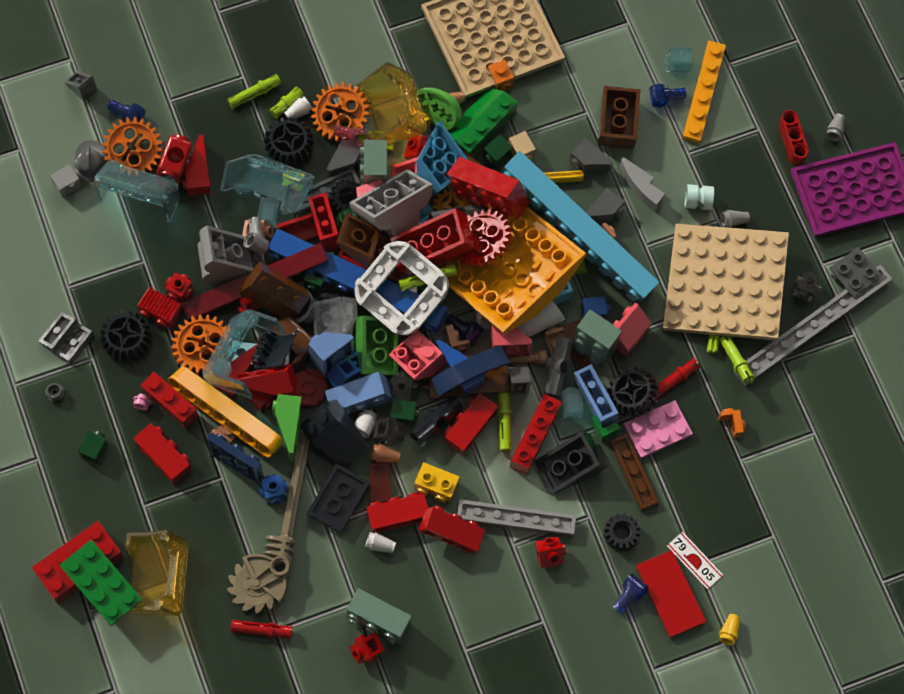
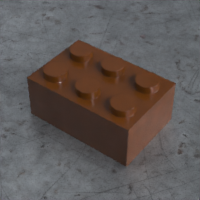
(619, 117)

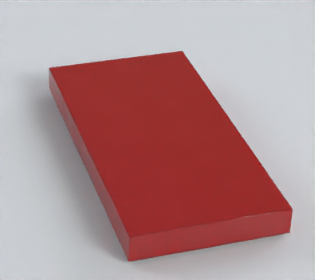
(670, 594)

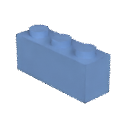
(596, 396)

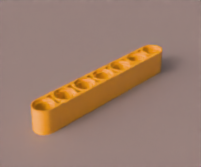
(225, 412)

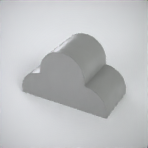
(395, 203)
(224, 256)

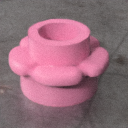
(141, 402)

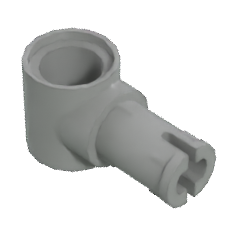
(254, 239)

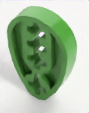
(445, 101)

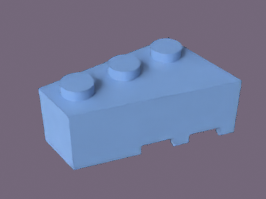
(362, 393)

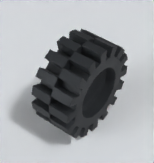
(337, 188)
(613, 540)

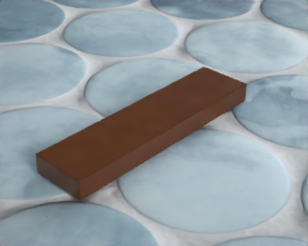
(634, 472)

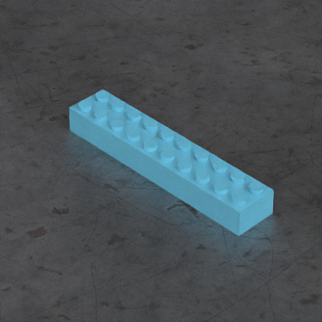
(581, 229)

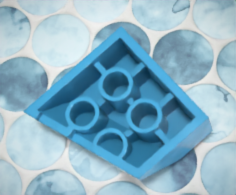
(438, 158)

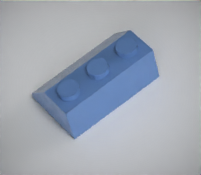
(329, 349)

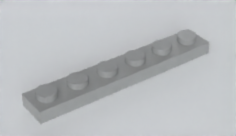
(517, 517)

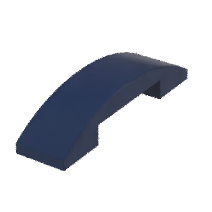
(469, 369)

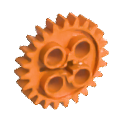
(347, 97)
(118, 137)
(195, 360)

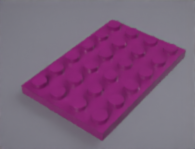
(851, 189)

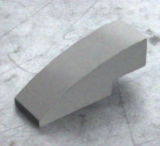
(641, 184)

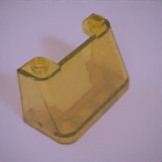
(393, 104)
(158, 571)

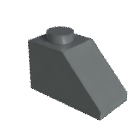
(345, 157)
(590, 158)
(606, 207)
(519, 379)

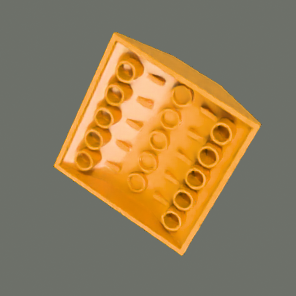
(524, 279)

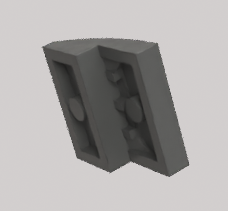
(66, 337)

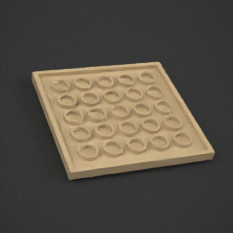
(489, 31)
(726, 281)

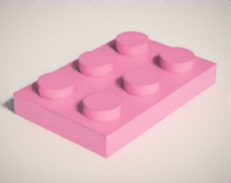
(657, 429)

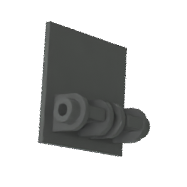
(855, 272)

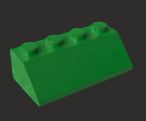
(483, 120)

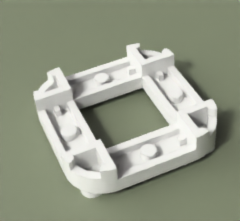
(378, 272)

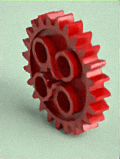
(484, 227)

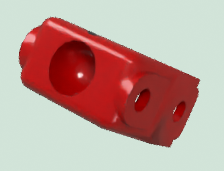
(174, 157)

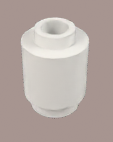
(366, 422)

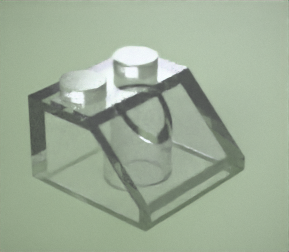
(334, 315)

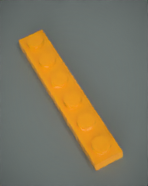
(703, 92)

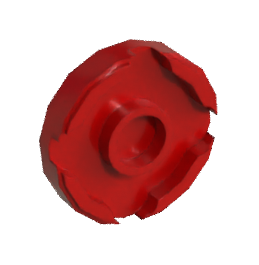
(310, 387)

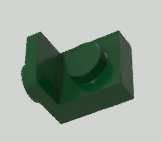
(314, 285)

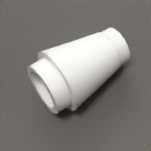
(298, 108)
(379, 543)

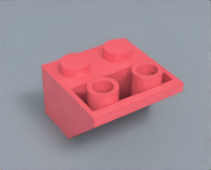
(633, 326)
(418, 356)

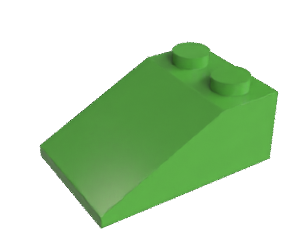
(373, 345)
(288, 417)

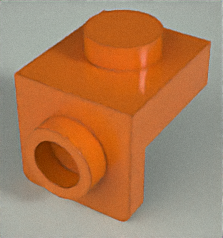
(501, 75)
(737, 424)

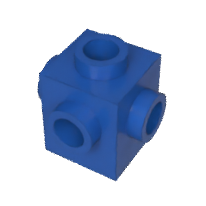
(275, 495)

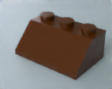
(274, 291)

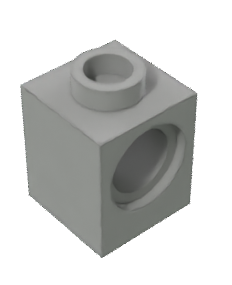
(66, 180)

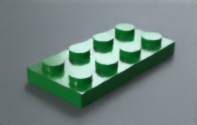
(101, 583)

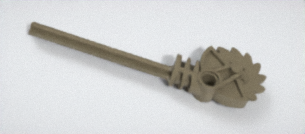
(258, 581)

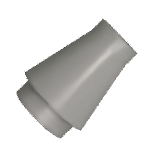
(836, 128)
(733, 218)

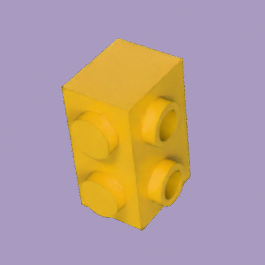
(436, 483)

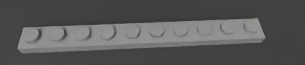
(811, 326)

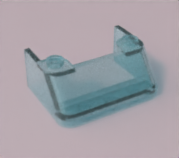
(267, 178)
(138, 185)
(218, 366)

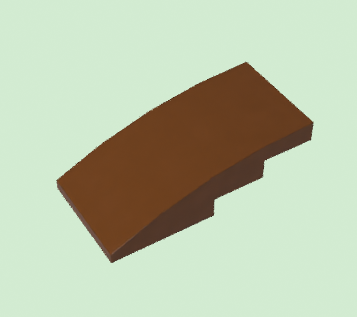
(363, 243)
(495, 383)

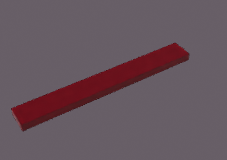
(229, 293)

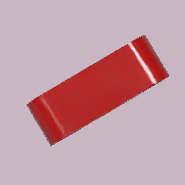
(791, 145)

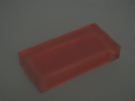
(380, 482)

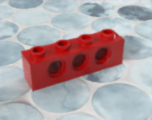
(535, 434)

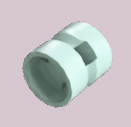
(699, 197)

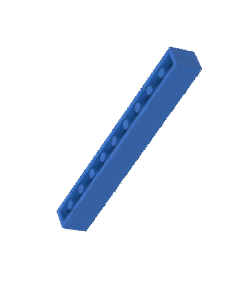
(345, 274)

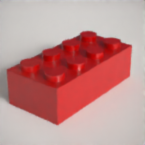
(488, 188)
(438, 238)
(49, 568)

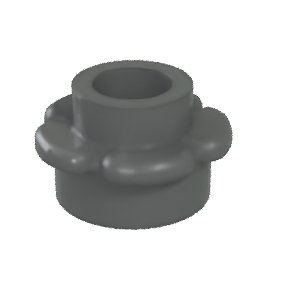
(54, 387)

